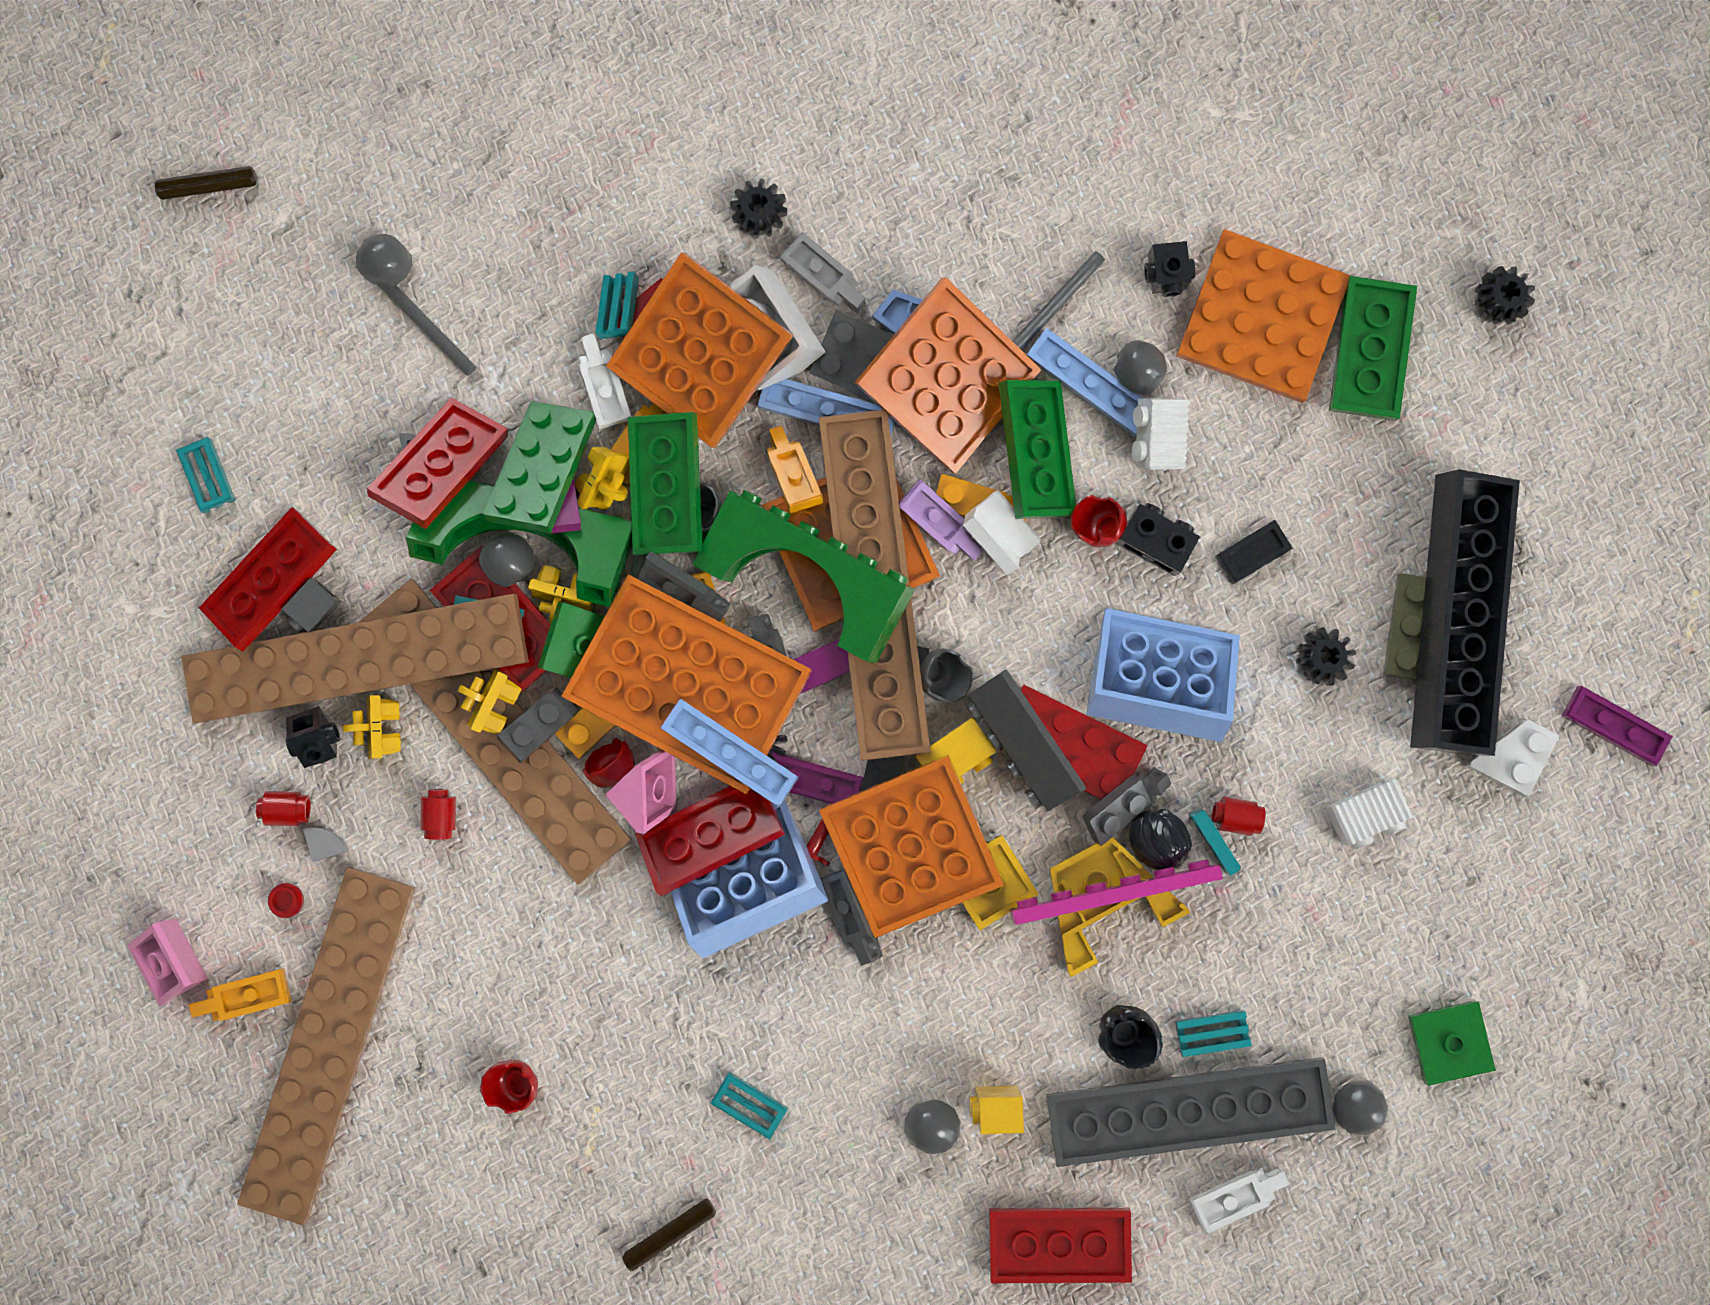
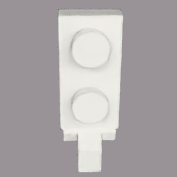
(603, 386)
(1237, 1198)

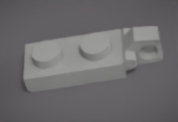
(822, 272)

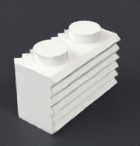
(1161, 433)
(1368, 813)

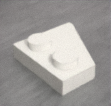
(1518, 757)

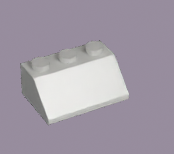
(768, 294)

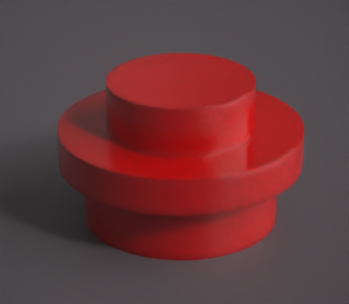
(285, 900)

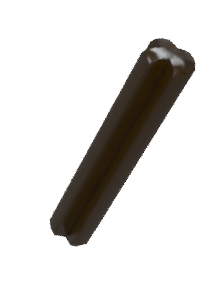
(205, 182)
(669, 1234)

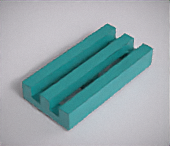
(611, 306)
(217, 501)
(1215, 841)
(1242, 1029)
(756, 1093)

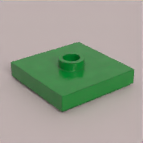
(568, 638)
(1451, 1043)

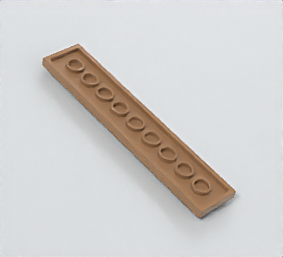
(869, 520)
(355, 658)
(540, 788)
(326, 1046)

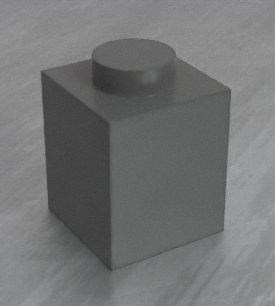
(310, 606)

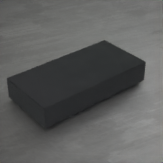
(1254, 552)

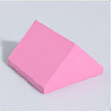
(647, 792)
(166, 961)

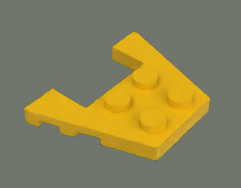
(1093, 866)

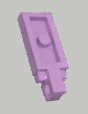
(938, 520)

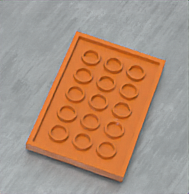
(664, 651)

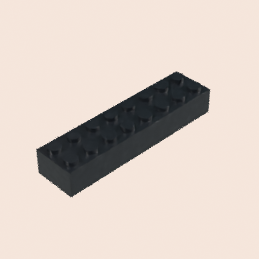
(1465, 613)

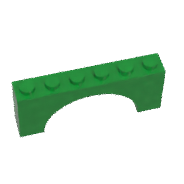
(596, 550)
(869, 596)

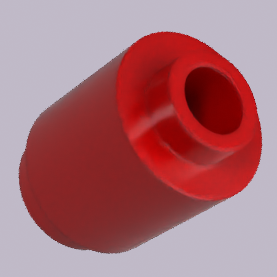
(283, 808)
(438, 814)
(1238, 816)

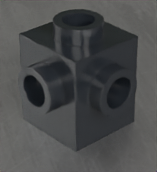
(1169, 268)
(311, 737)

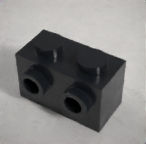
(1158, 538)

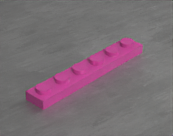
(1129, 888)

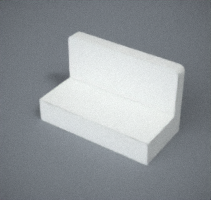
(999, 532)

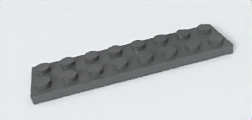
(1190, 1111)

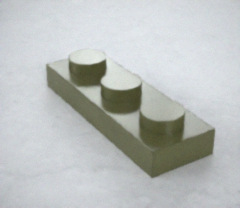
(1405, 627)

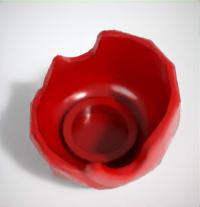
(1098, 521)
(609, 764)
(509, 1086)

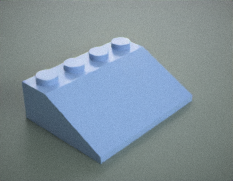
(1164, 675)
(750, 892)

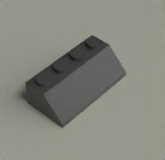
(1025, 742)

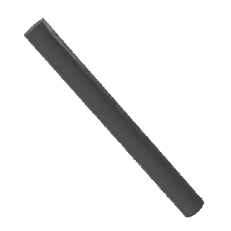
(1058, 300)
(429, 328)

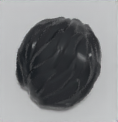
(1160, 839)
(1130, 1037)

